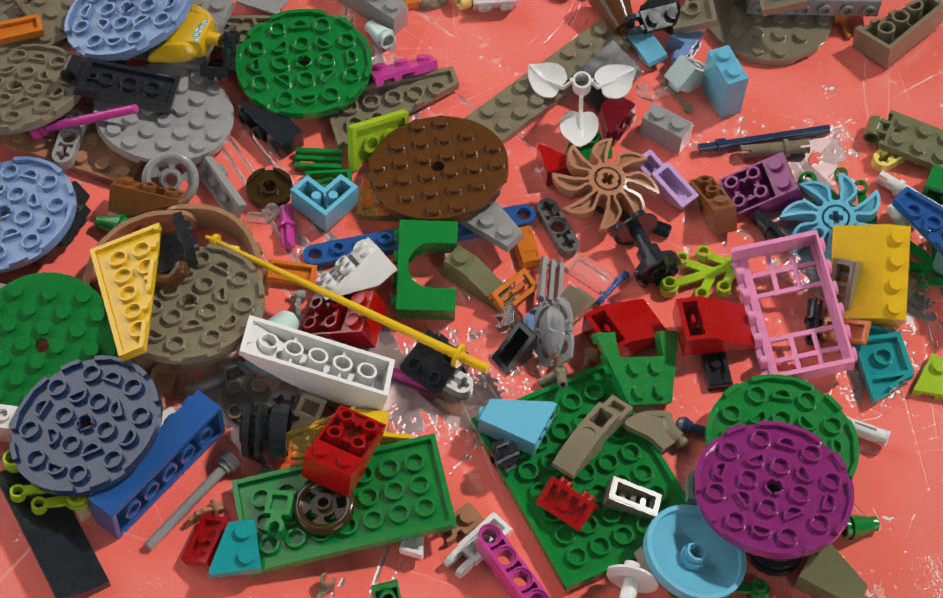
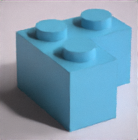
(326, 204)

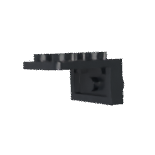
(218, 68)
(177, 246)
(430, 366)

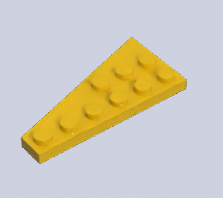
(127, 284)

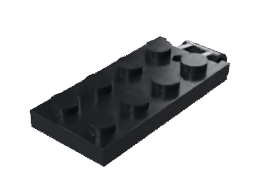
(121, 83)

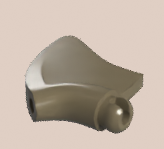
(657, 428)

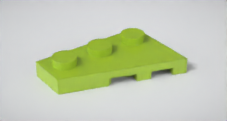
(367, 134)

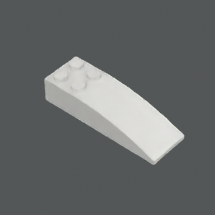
(318, 364)

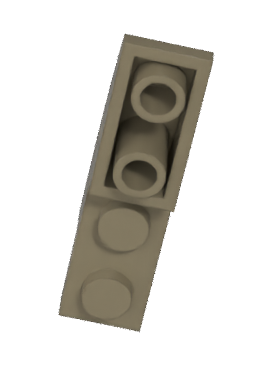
(590, 435)

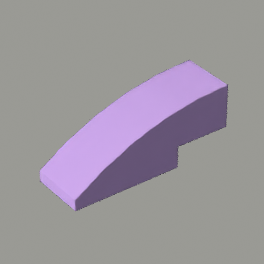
(670, 183)

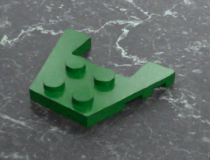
(641, 379)

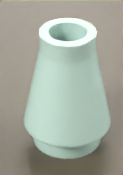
(381, 35)

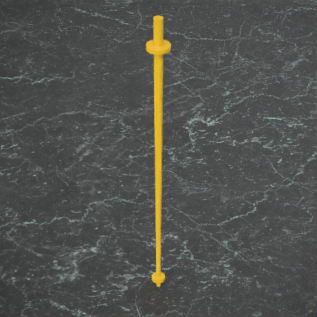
(458, 355)

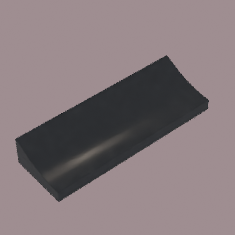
(57, 544)

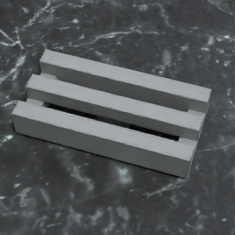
(554, 281)

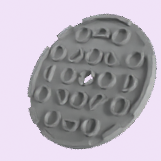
(196, 126)

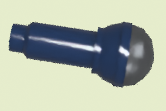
(688, 426)

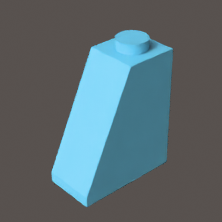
(517, 421)

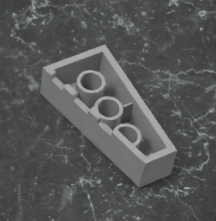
(387, 13)

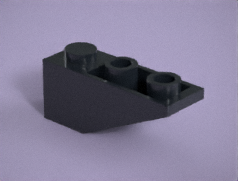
(273, 128)

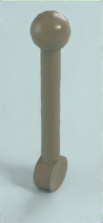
(687, 107)

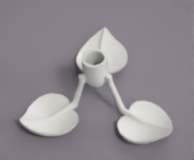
(580, 126)

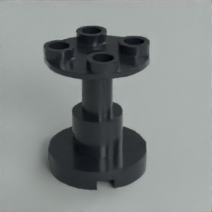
(653, 263)

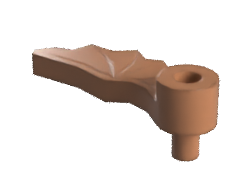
(216, 508)

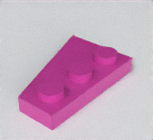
(395, 71)

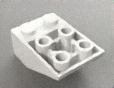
(358, 270)

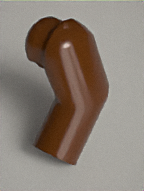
(175, 277)

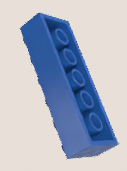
(177, 447)

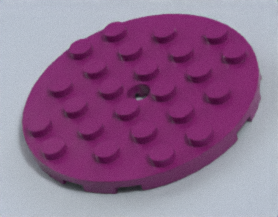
(790, 523)

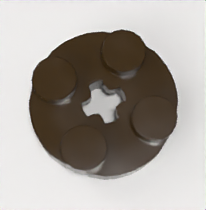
(260, 179)

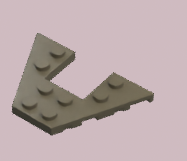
(702, 13)

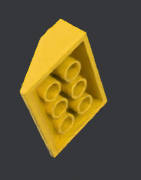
(883, 274)

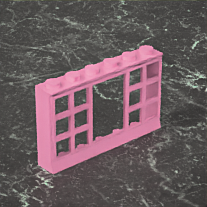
(751, 299)

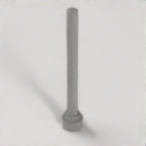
(226, 464)

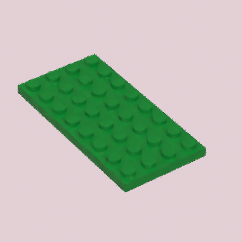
(396, 501)

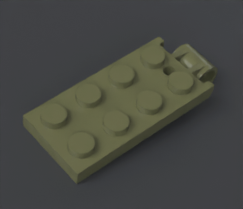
(906, 138)

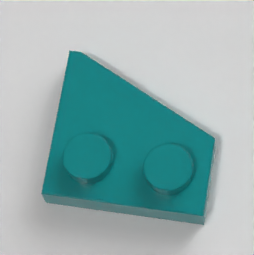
(237, 551)

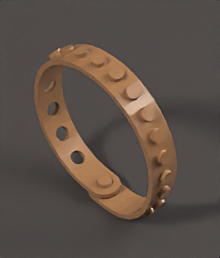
(200, 217)

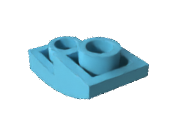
(647, 48)

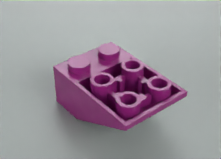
(762, 186)

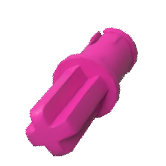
(287, 227)

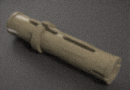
(770, 149)

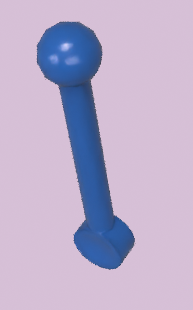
(623, 276)

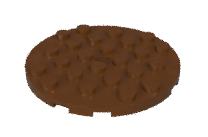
(471, 176)

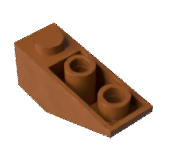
(135, 197)
(715, 205)

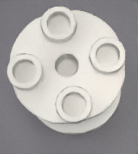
(631, 579)

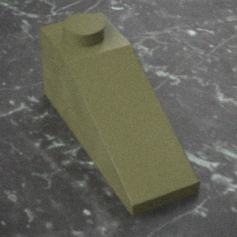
(473, 276)

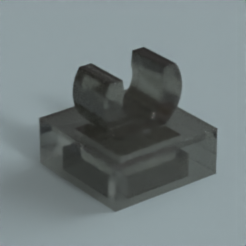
(509, 318)

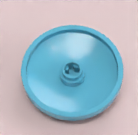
(691, 556)

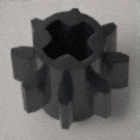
(504, 455)

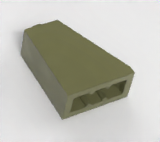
(830, 576)

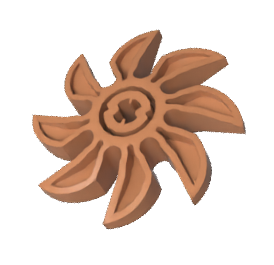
(604, 184)

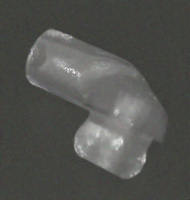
(264, 217)

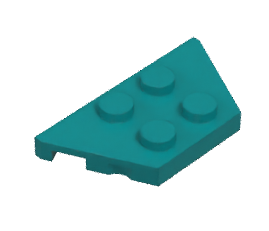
(883, 362)

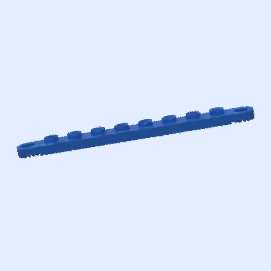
(333, 250)

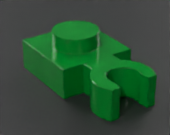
(277, 508)

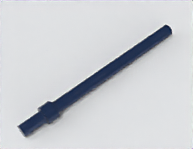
(722, 144)

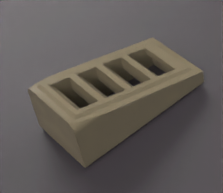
(853, 276)
(620, 503)

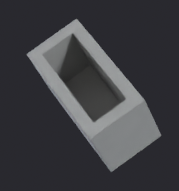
(666, 128)

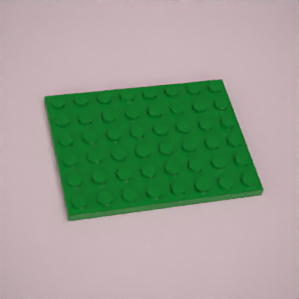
(609, 534)

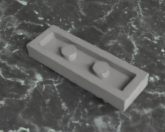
(219, 186)

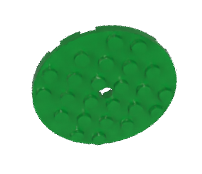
(330, 82)
(53, 310)
(786, 401)

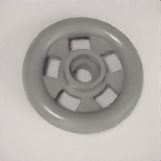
(173, 158)

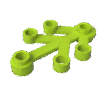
(669, 285)
(28, 490)

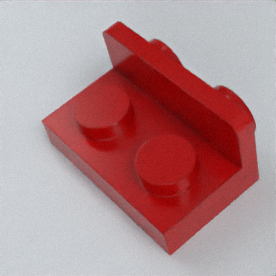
(566, 503)
(205, 541)

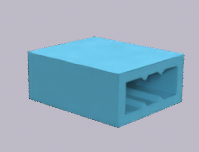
(724, 81)

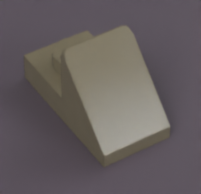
(579, 300)

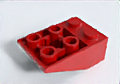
(630, 320)
(345, 325)
(711, 325)
(343, 450)

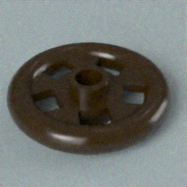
(318, 526)

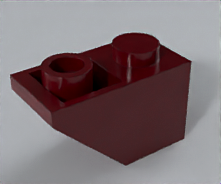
(616, 116)

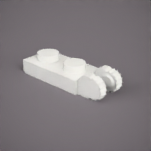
(467, 546)

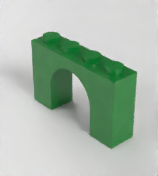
(413, 299)

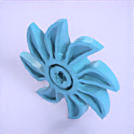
(829, 210)

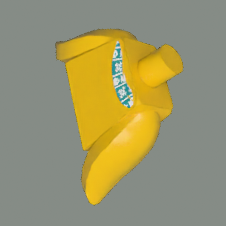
(189, 40)

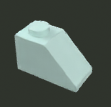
(685, 74)

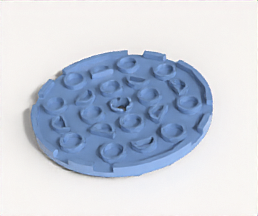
(108, 34)
(40, 209)

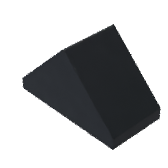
(516, 348)

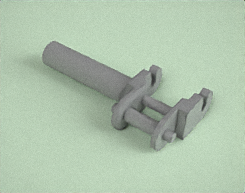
(218, 380)

